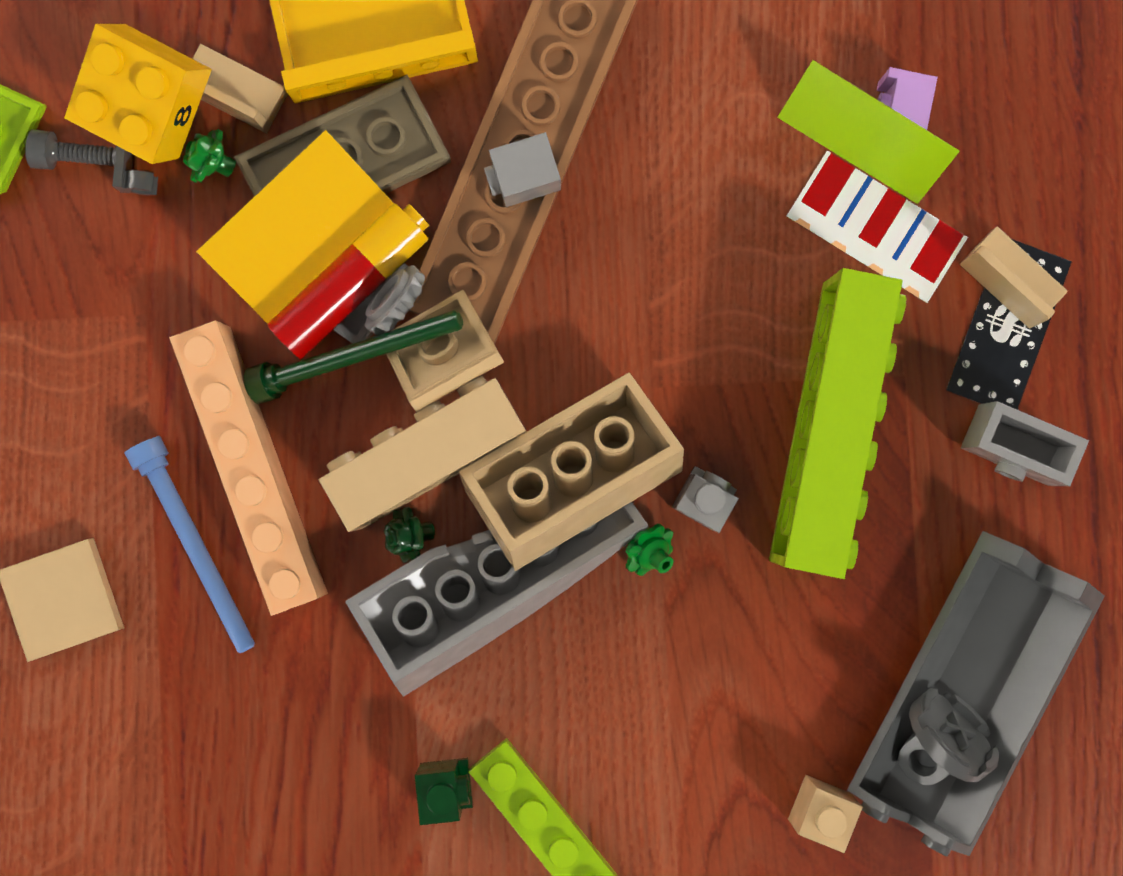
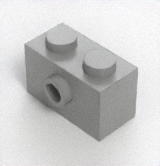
(1024, 445)

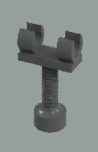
(45, 150)

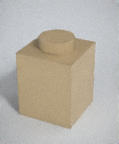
(825, 814)

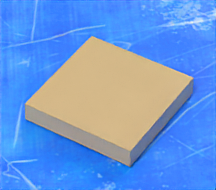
(445, 362)
(60, 599)

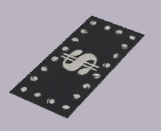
(1000, 347)

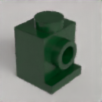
(443, 790)

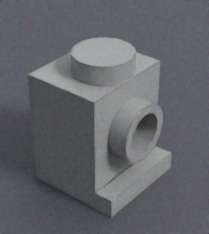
(706, 499)

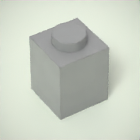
(523, 170)

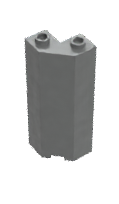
(1004, 653)

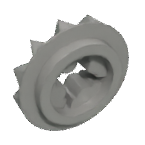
(394, 299)

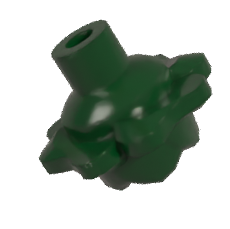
(406, 534)

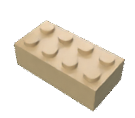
(421, 456)
(572, 470)

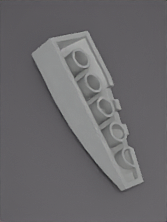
(470, 595)

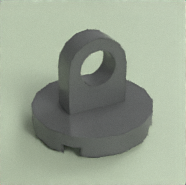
(951, 736)

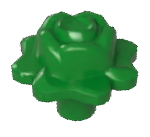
(207, 156)
(650, 551)

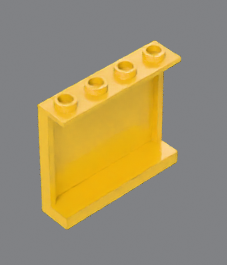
(367, 43)

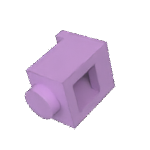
(908, 94)

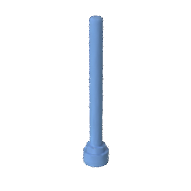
(151, 462)

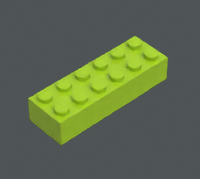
(837, 423)

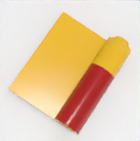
(314, 245)

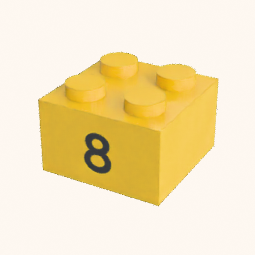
(137, 93)

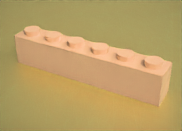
(248, 467)

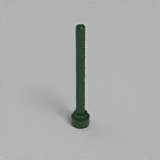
(268, 381)

